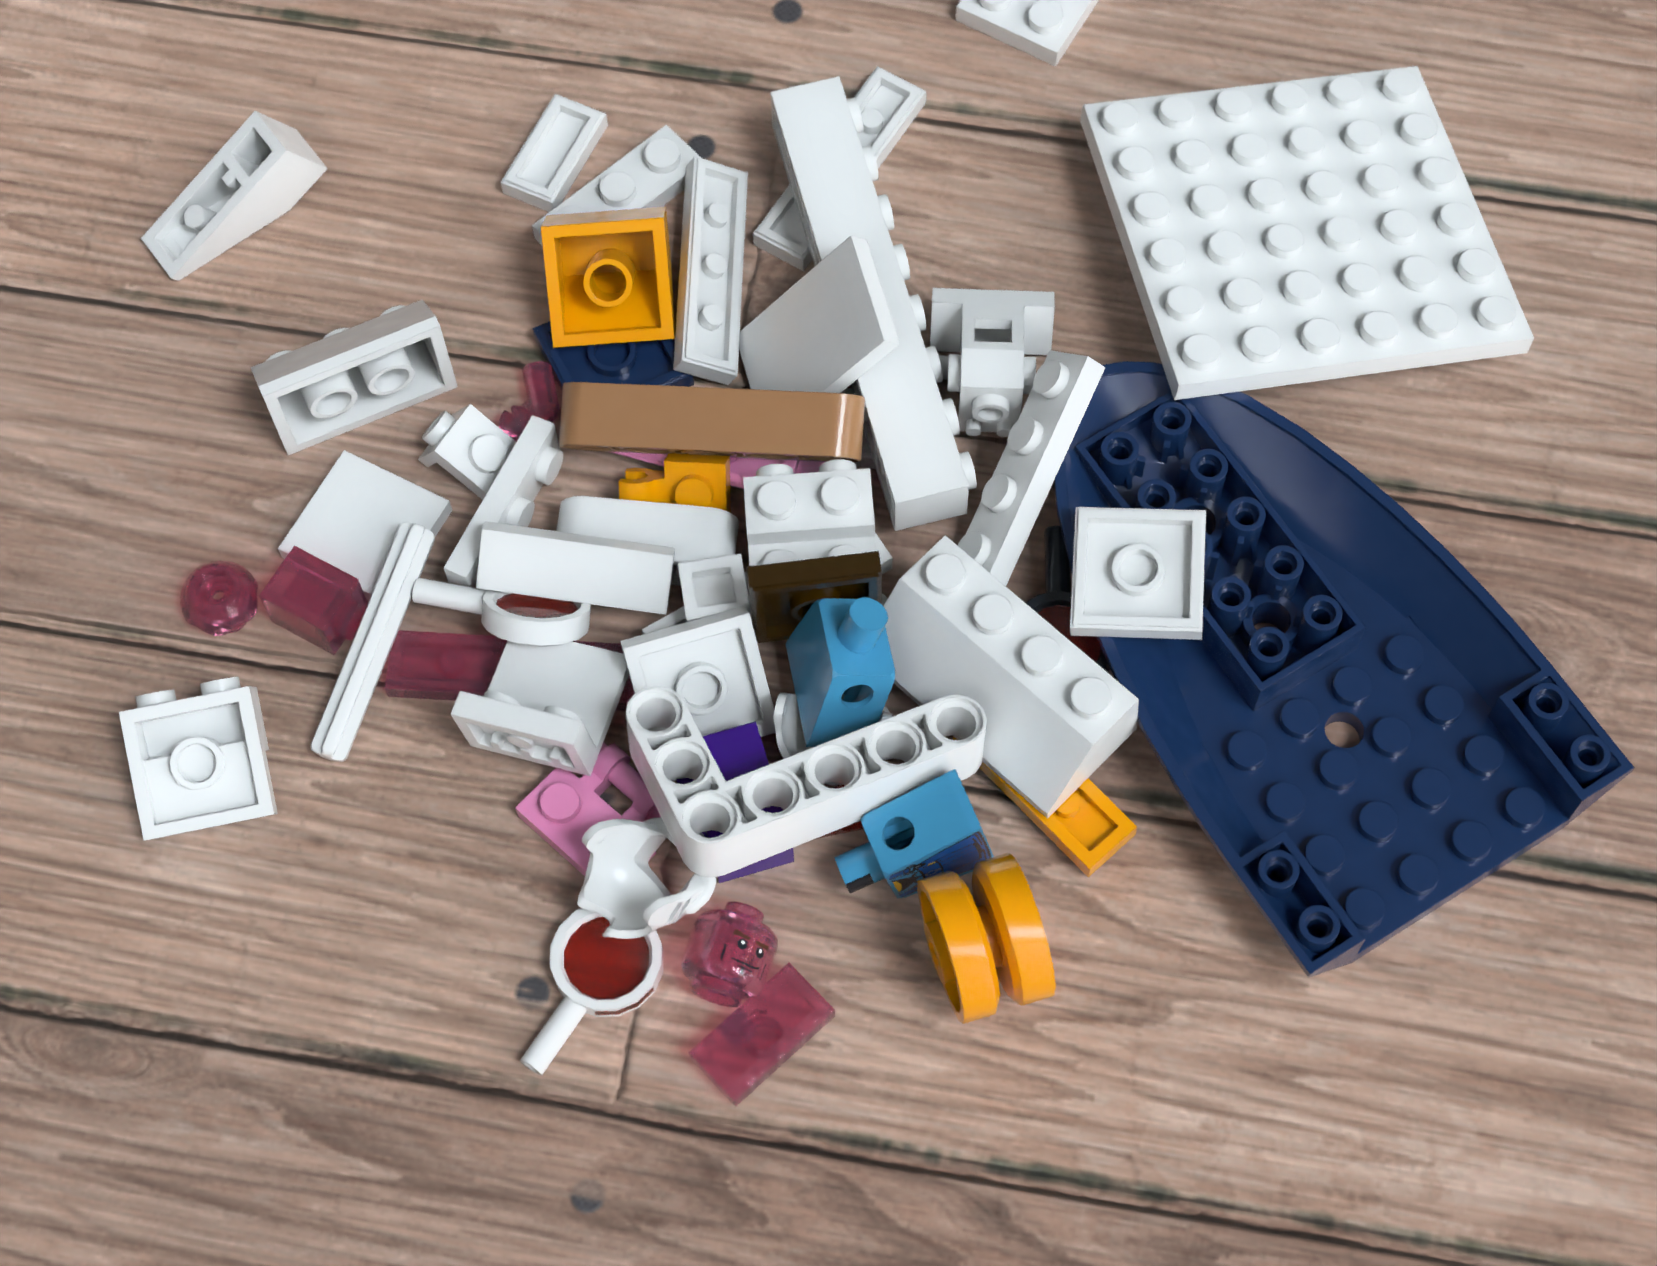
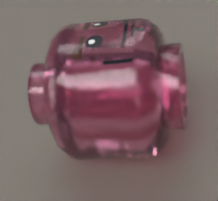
(729, 954)

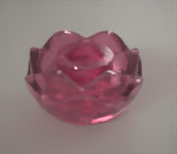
(223, 614)

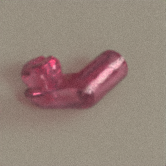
(540, 401)

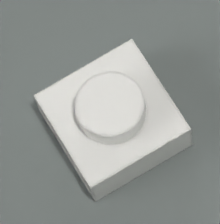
(713, 586)

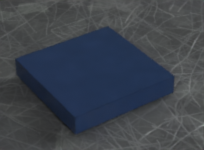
(612, 363)

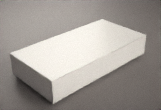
(554, 153)

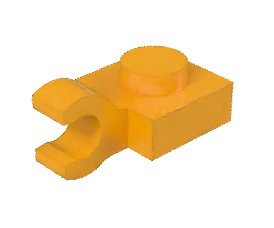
(685, 481)

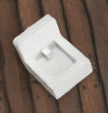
(467, 448)

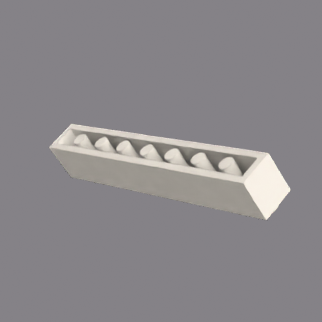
(903, 410)

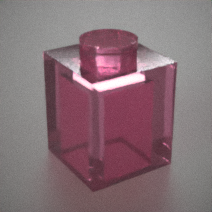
(314, 600)

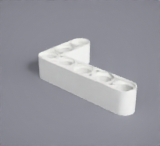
(793, 782)

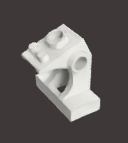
(993, 335)

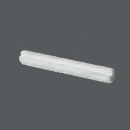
(372, 642)

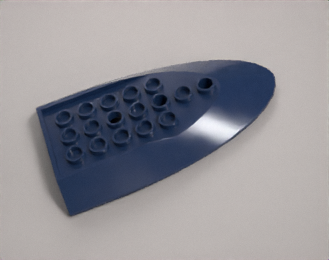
(1457, 713)

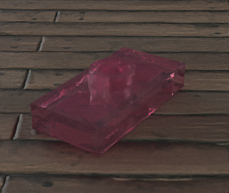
(762, 1034)

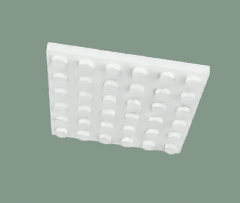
(1301, 232)

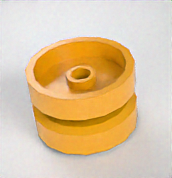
(986, 937)

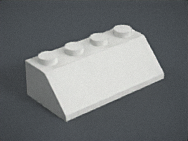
(1043, 698)

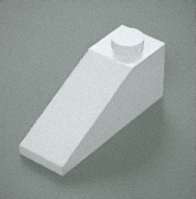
(236, 194)

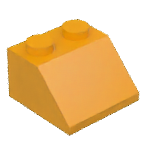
(608, 276)

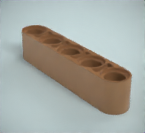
(712, 421)

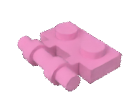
(568, 806)

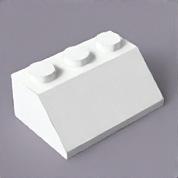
(355, 376)

